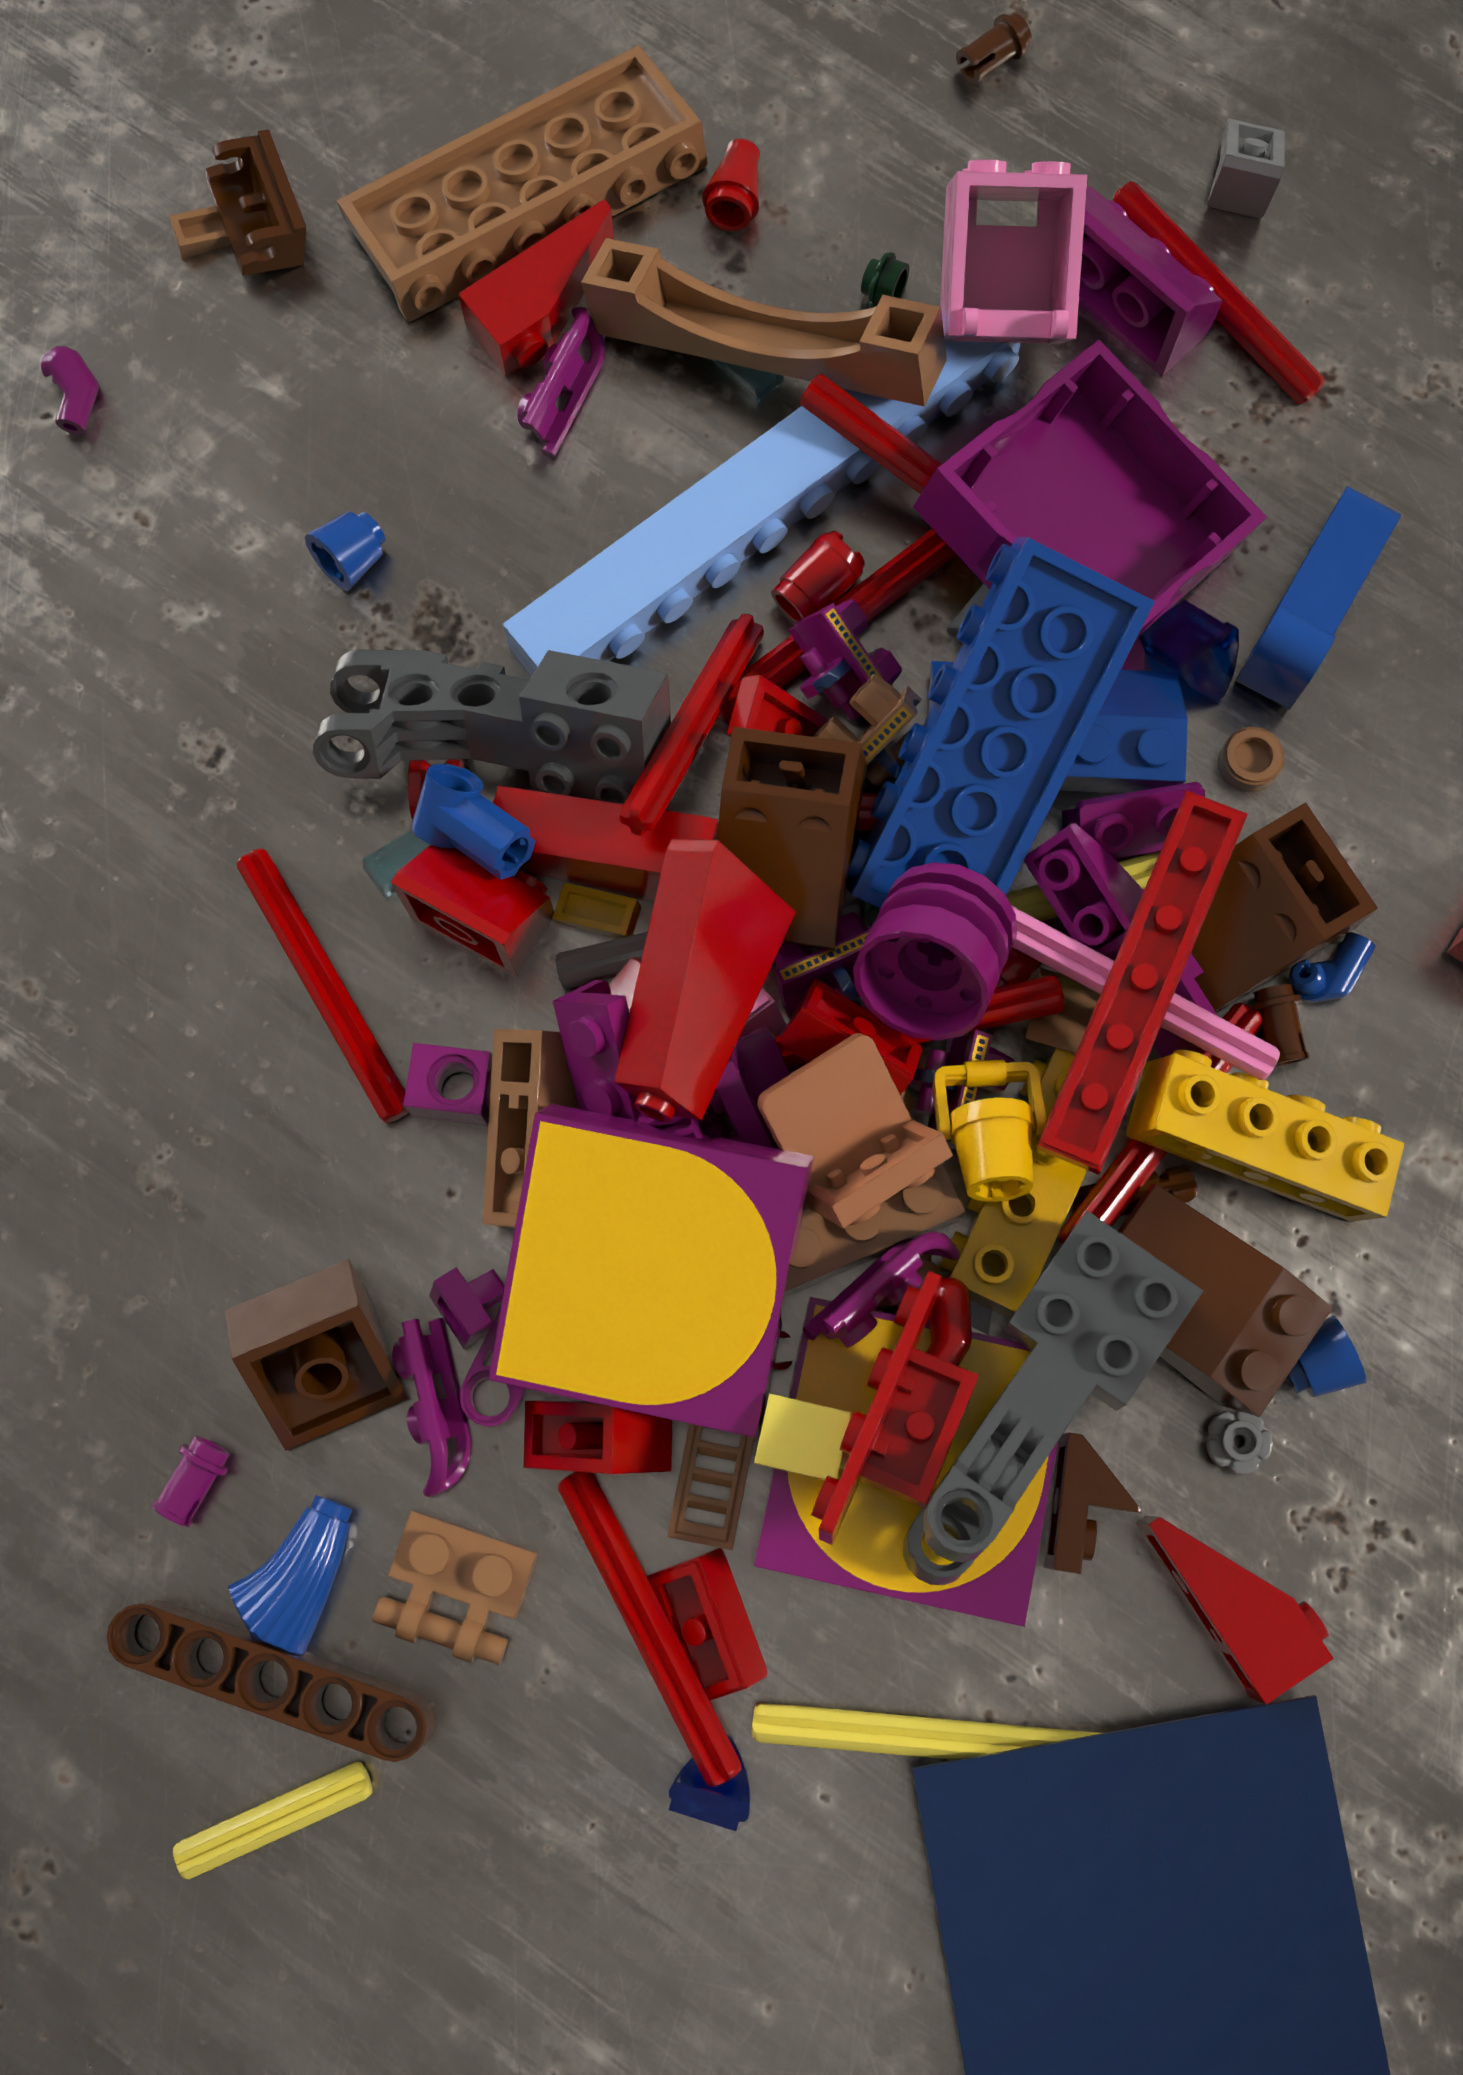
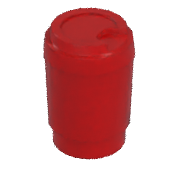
(818, 577)

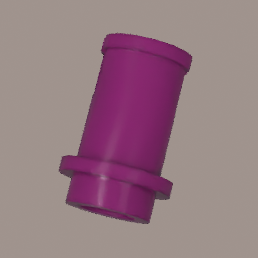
(191, 1480)

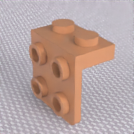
(855, 1128)

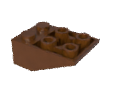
(794, 821)
(1276, 906)

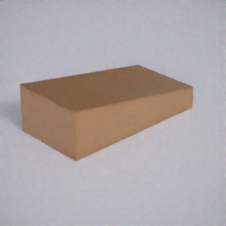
(198, 231)

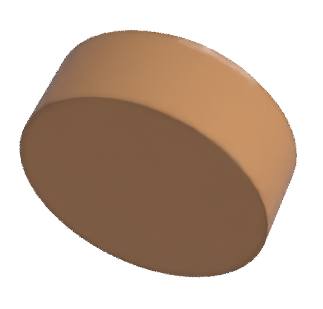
(1251, 759)

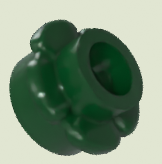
(884, 278)

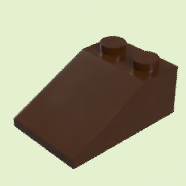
(1248, 1318)

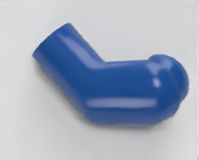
(1334, 977)

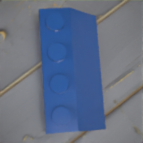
(1134, 739)

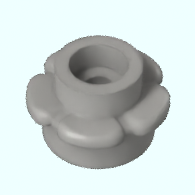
(1222, 1447)

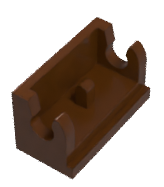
(257, 205)

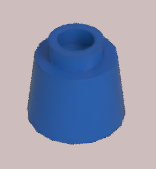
(346, 547)
(1328, 1362)

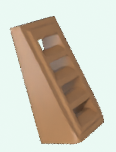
(703, 1533)

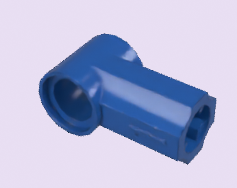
(459, 817)

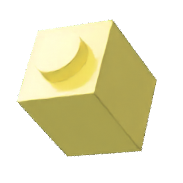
(802, 1438)

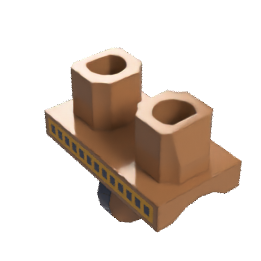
(888, 715)

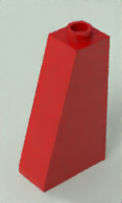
(590, 846)
(697, 977)

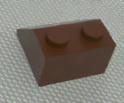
(314, 1354)

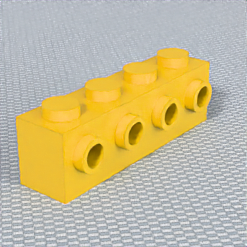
(1265, 1136)
(1015, 1236)

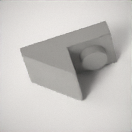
(1248, 168)

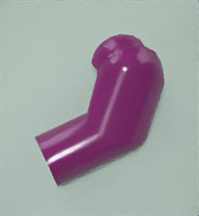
(77, 384)

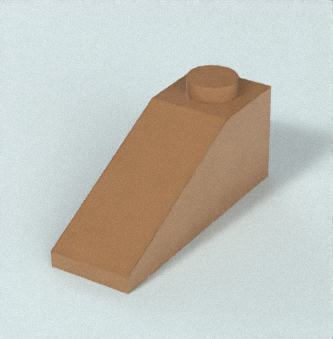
(525, 1078)

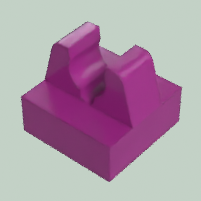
(467, 1304)

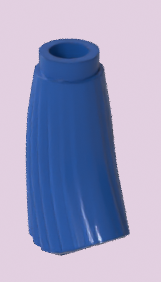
(289, 1592)

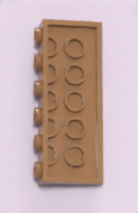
(523, 176)

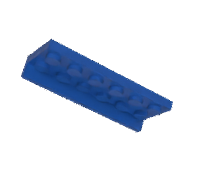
(1002, 721)

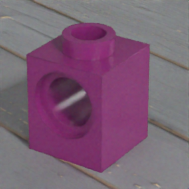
(429, 1070)

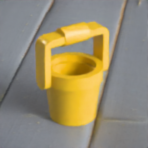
(995, 1132)

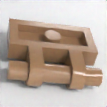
(461, 1566)

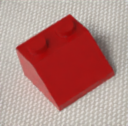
(474, 907)

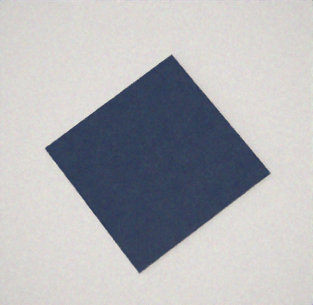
(1153, 1902)

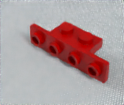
(908, 1423)

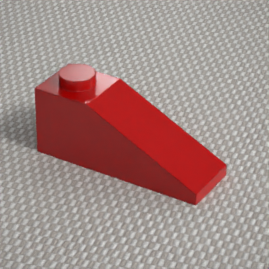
(530, 298)
(1253, 1624)

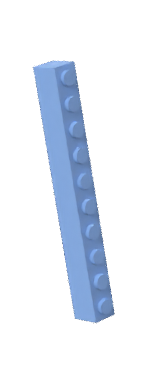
(728, 518)

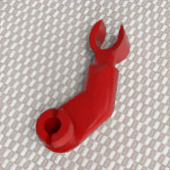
(951, 1322)

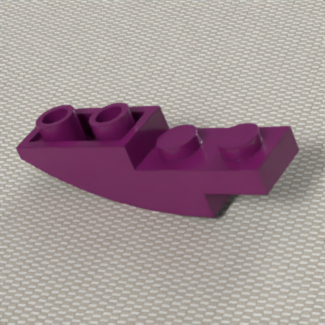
(1097, 905)

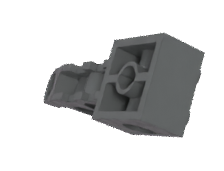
(574, 725)
(1091, 1329)

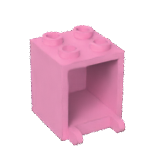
(1013, 279)

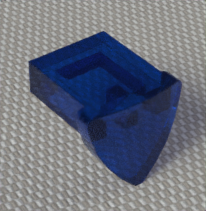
(1195, 648)
(718, 1805)

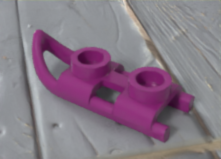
(563, 371)
(889, 1277)
(432, 1418)

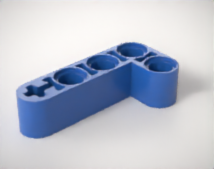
(1318, 598)

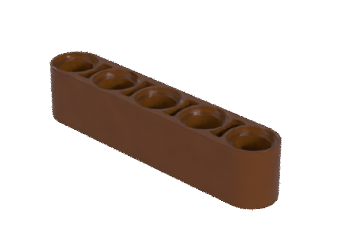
(239, 1683)

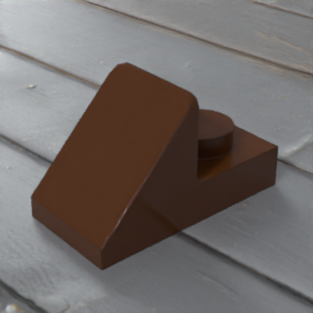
(1079, 1482)

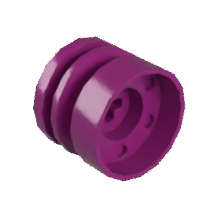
(936, 951)

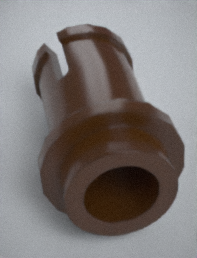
(995, 47)
(1281, 1022)

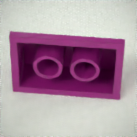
(1140, 288)

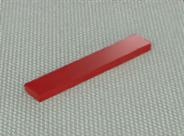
(1141, 983)

